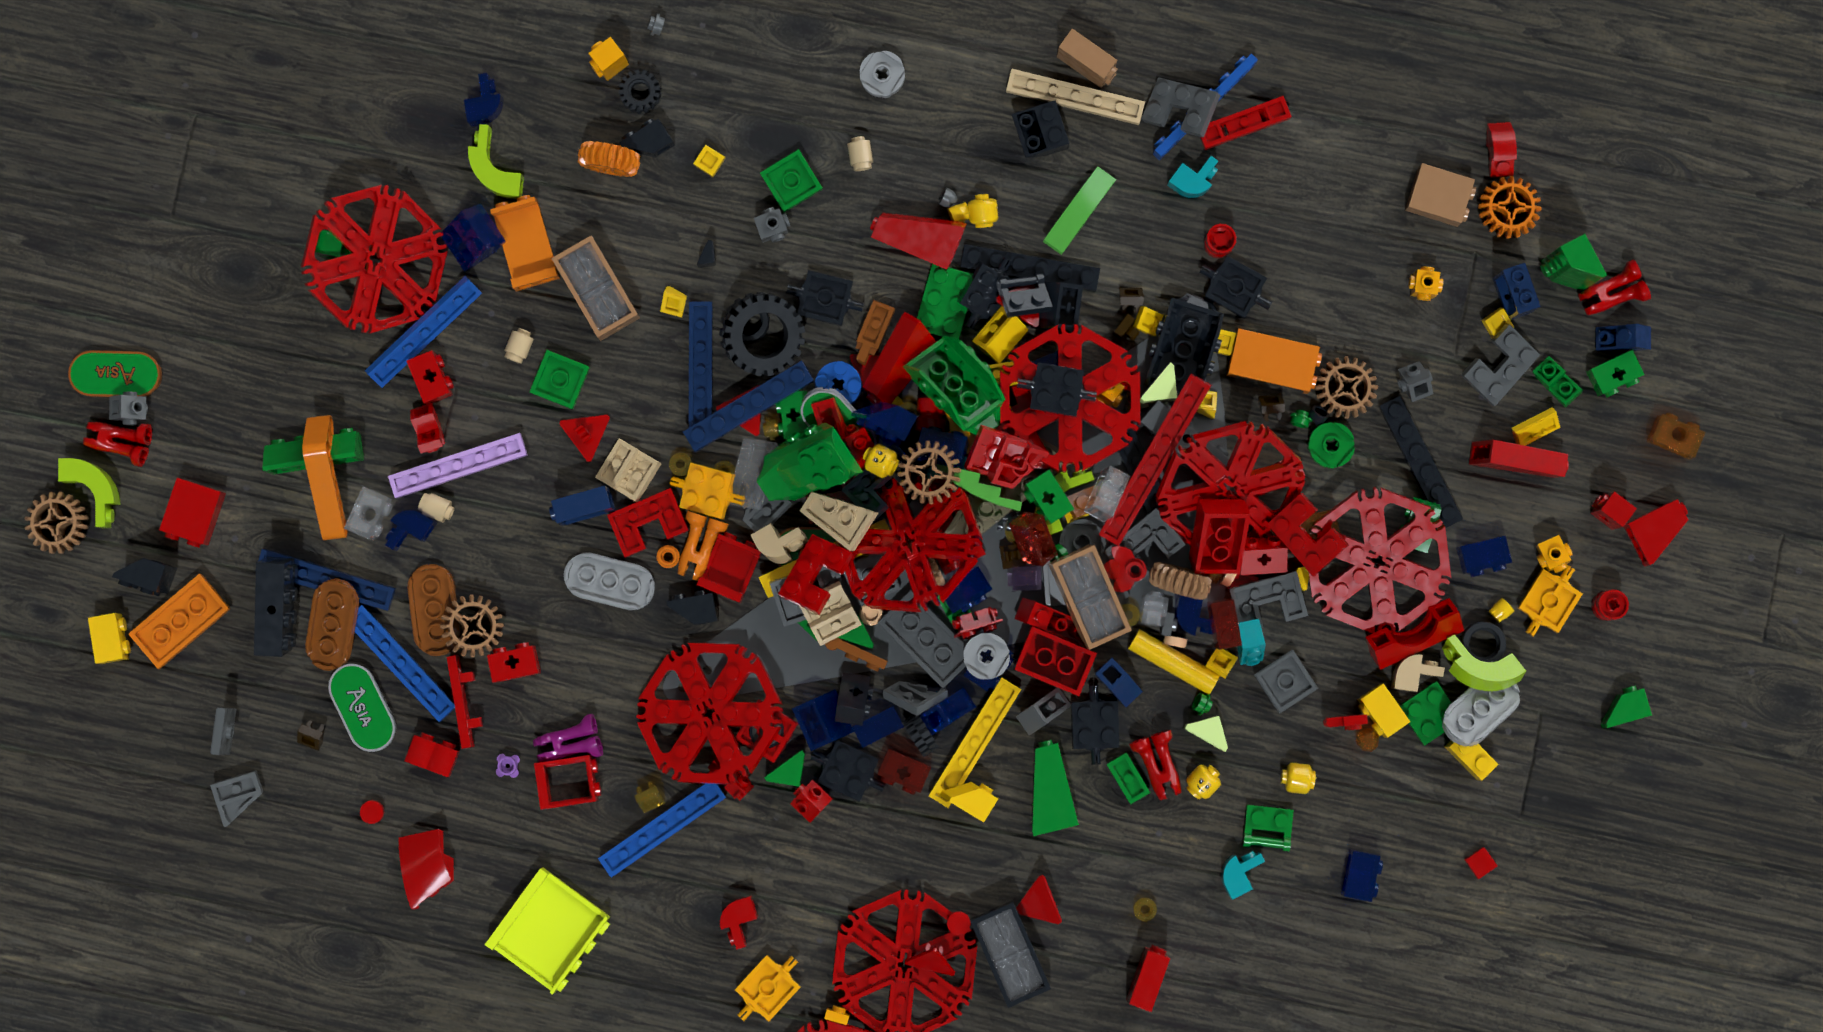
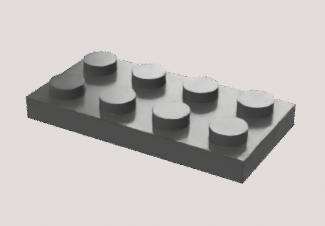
(926, 641)

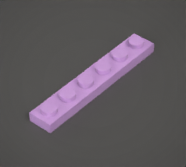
(457, 465)

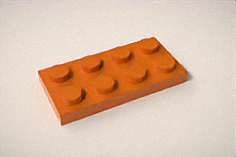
(179, 621)

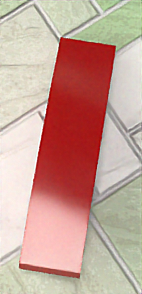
(828, 412)

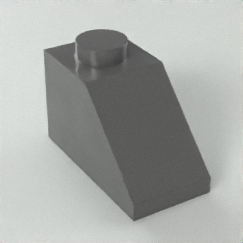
(1043, 711)

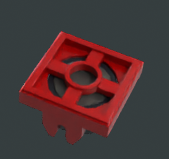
(779, 743)

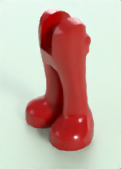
(1629, 274)
(107, 432)
(1156, 776)

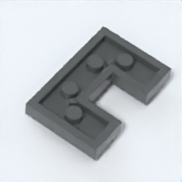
(1169, 94)
(1496, 383)
(1146, 531)
(1280, 587)
(792, 613)

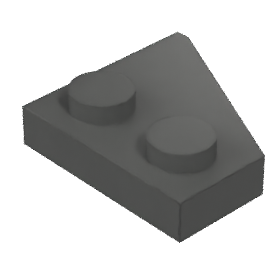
(770, 513)
(913, 697)
(235, 795)

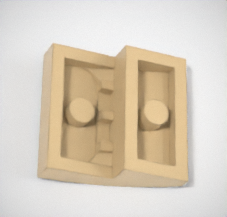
(628, 470)
(836, 617)

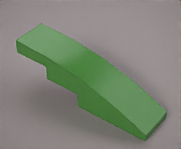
(1079, 210)
(989, 493)

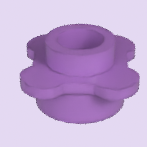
(512, 770)

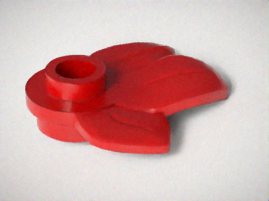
(1120, 568)

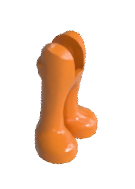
(689, 552)

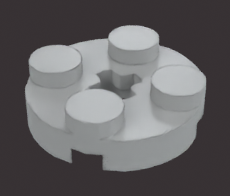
(880, 61)
(999, 652)

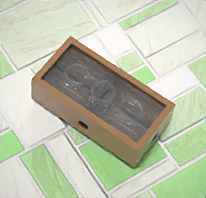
(595, 288)
(1089, 596)

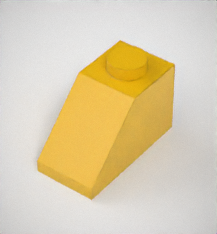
(972, 799)

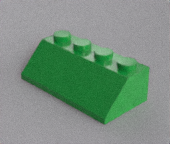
(1574, 265)
(288, 456)

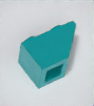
(1252, 643)

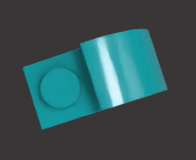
(1191, 184)
(1234, 875)

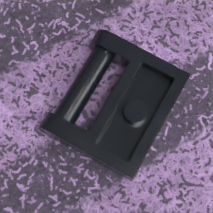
(1025, 301)

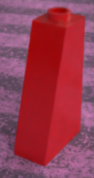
(920, 236)
(888, 375)
(1518, 458)

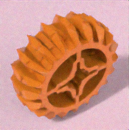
(608, 159)
(1519, 207)

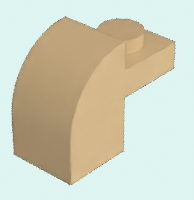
(777, 547)
(1408, 672)

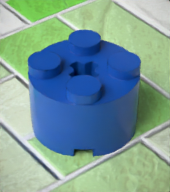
(840, 372)

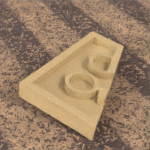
(839, 519)

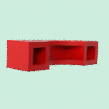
(1438, 625)

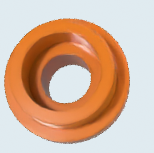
(665, 549)

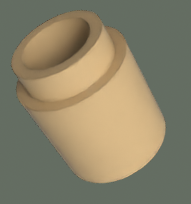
(860, 154)
(518, 345)
(436, 507)

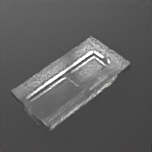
(747, 471)

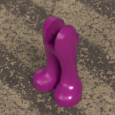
(590, 745)

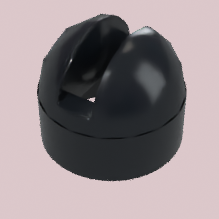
(1318, 414)

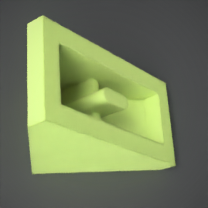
(1163, 388)
(1209, 731)

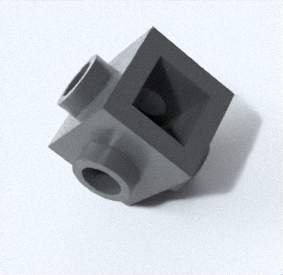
(766, 219)
(1415, 381)
(128, 408)

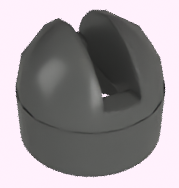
(948, 198)

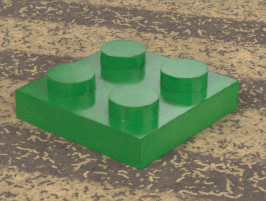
(791, 181)
(559, 379)
(1426, 712)

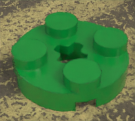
(1344, 445)

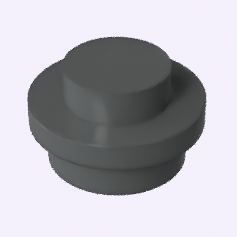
(655, 24)

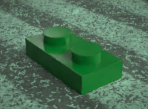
(1128, 778)

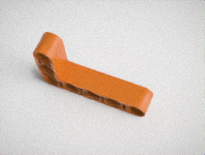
(322, 477)

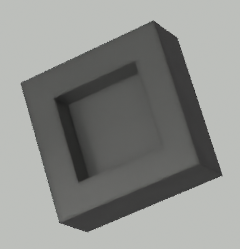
(1170, 624)

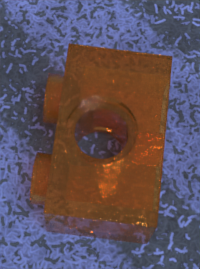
(1662, 436)

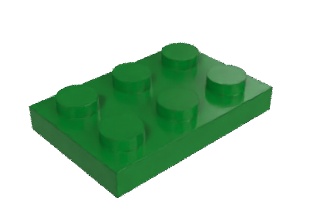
(939, 306)

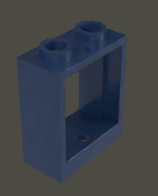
(1518, 285)
(582, 506)

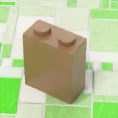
(1087, 59)
(1441, 195)

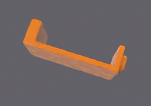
(526, 243)
(1274, 360)

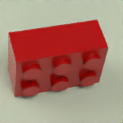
(1219, 536)
(1055, 661)

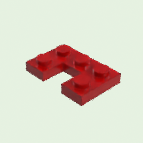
(628, 519)
(1311, 554)
(799, 584)

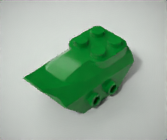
(958, 384)
(807, 464)

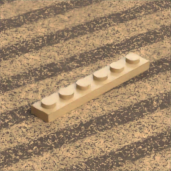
(1075, 96)

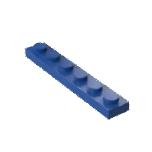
(1226, 82)
(423, 331)
(402, 665)
(661, 828)

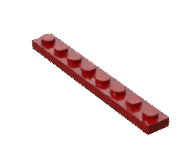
(1155, 458)

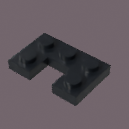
(865, 485)

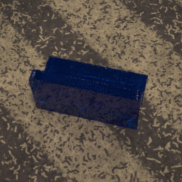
(878, 727)

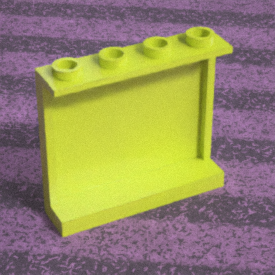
(549, 930)

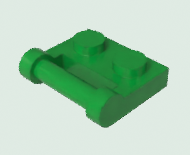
(1271, 820)

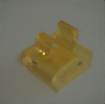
(649, 798)

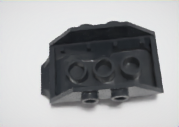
(1186, 340)

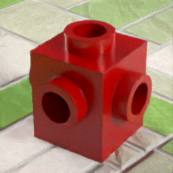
(810, 800)

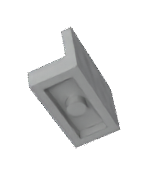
(1052, 594)

